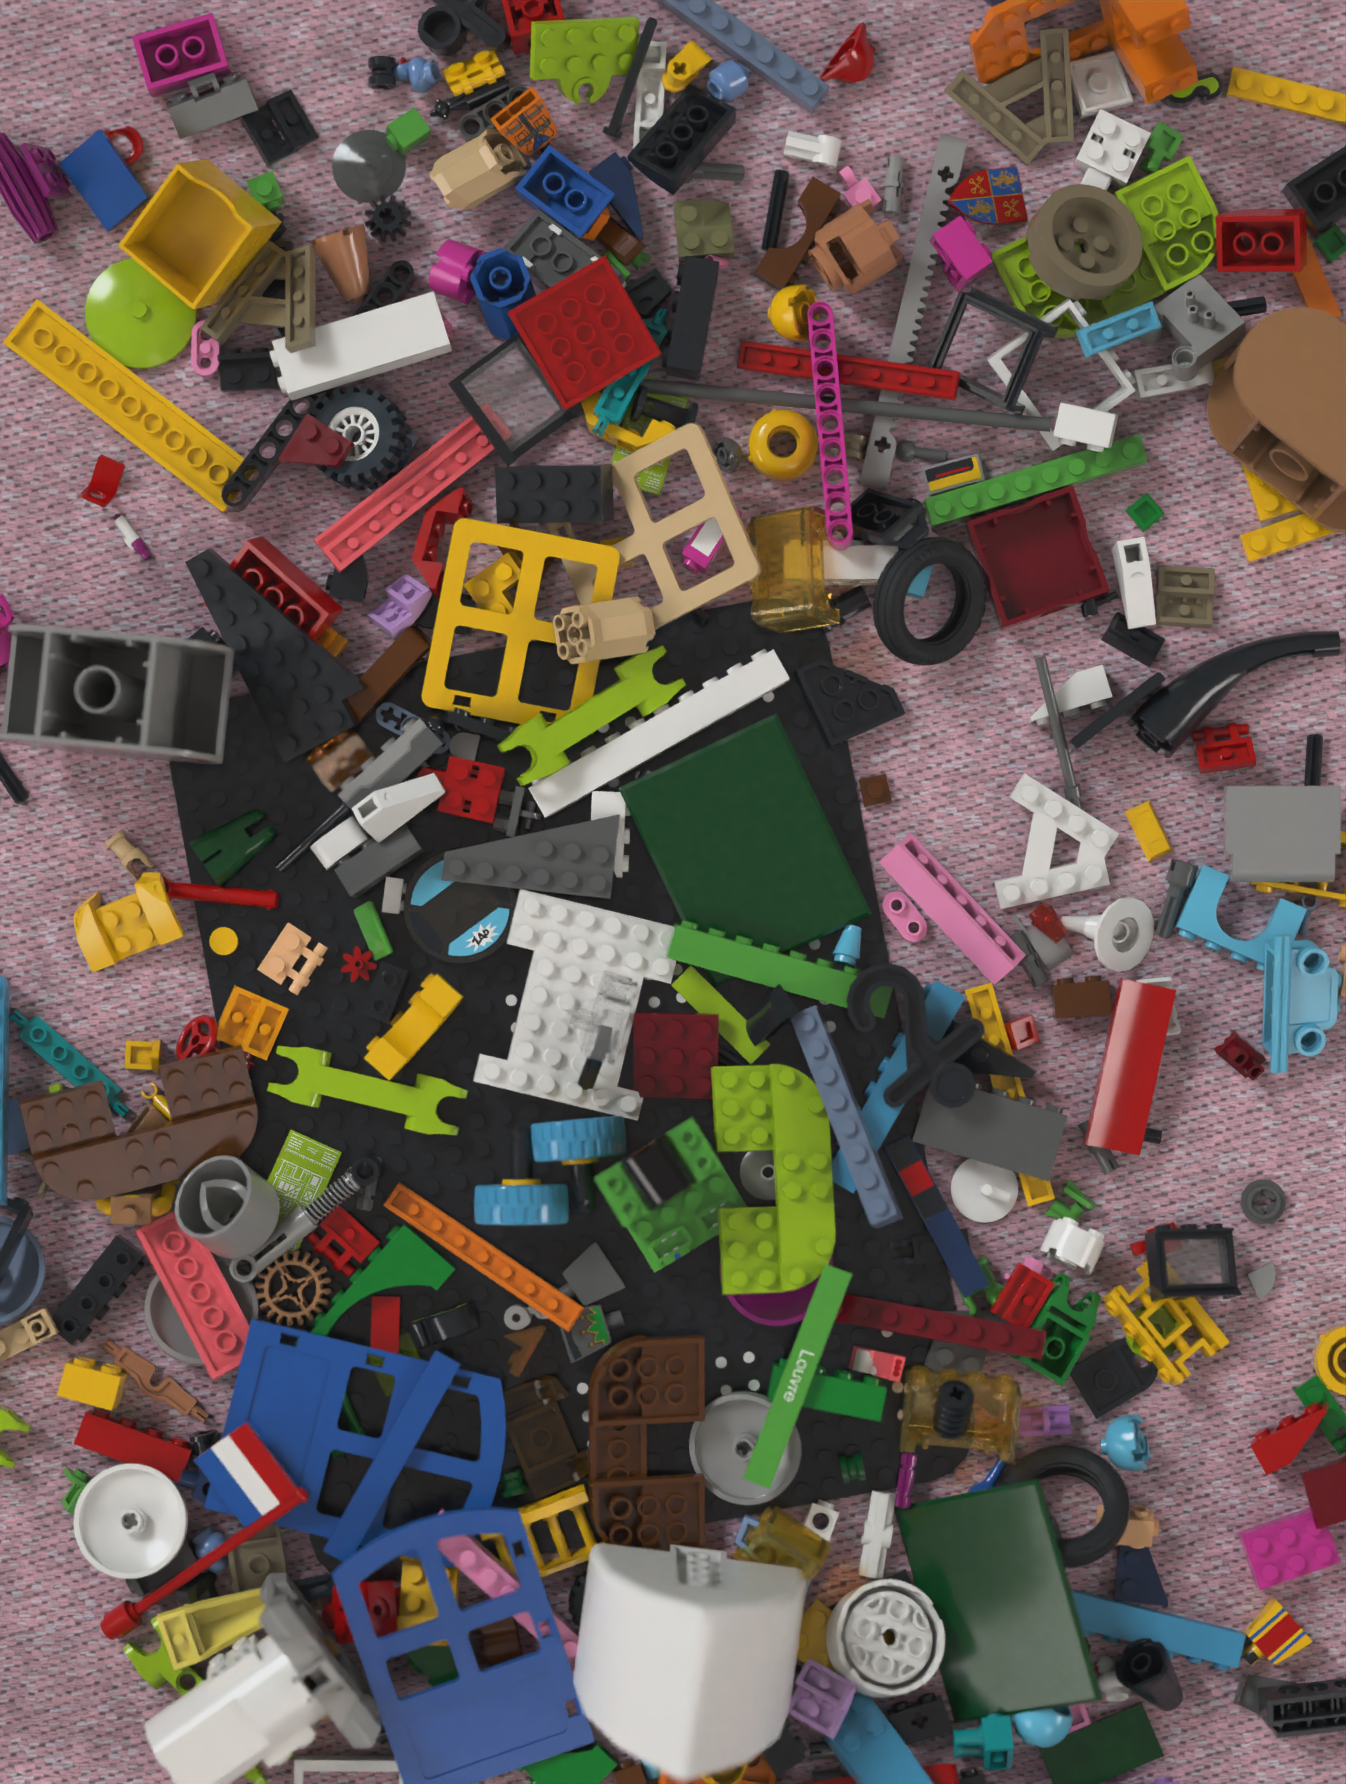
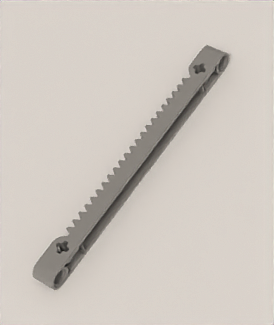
(949, 159)

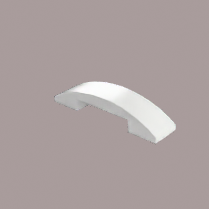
(650, 90)

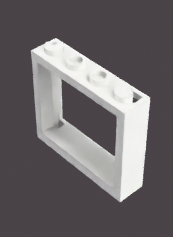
(1108, 356)
(343, 1764)

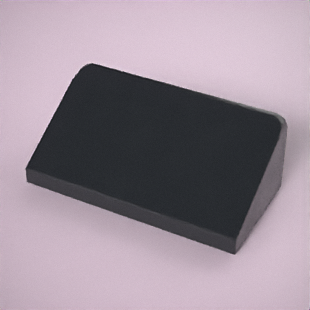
(1137, 643)

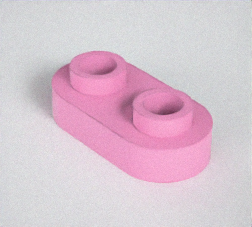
(204, 349)
(904, 916)

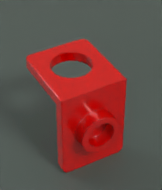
(104, 481)

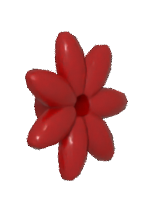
(358, 957)

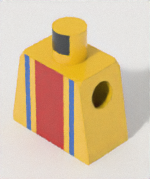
(1274, 1635)

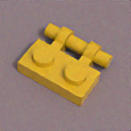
(474, 72)

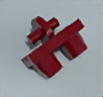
(1241, 1056)

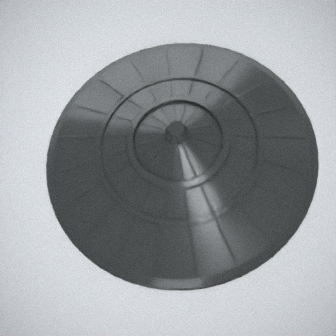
(367, 166)

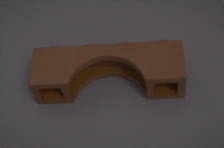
(780, 265)

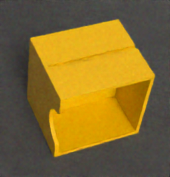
(199, 233)

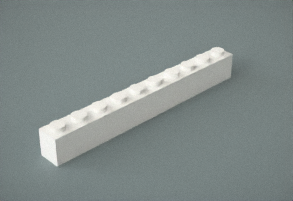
(659, 733)

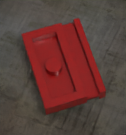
(1022, 1296)

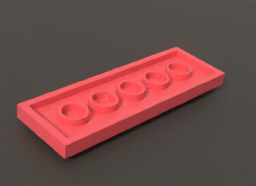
(197, 1294)

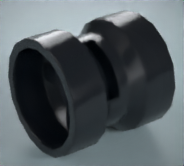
(382, 72)

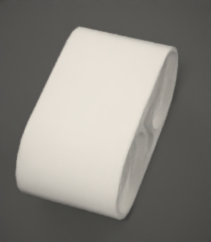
(339, 842)

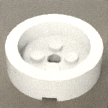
(857, 1641)

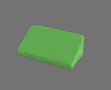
(373, 931)

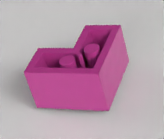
(961, 252)

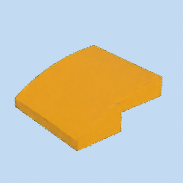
(251, 1022)

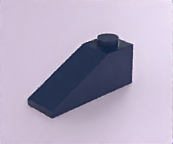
(616, 176)

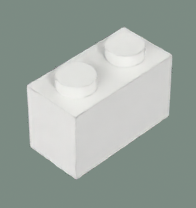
(1085, 426)

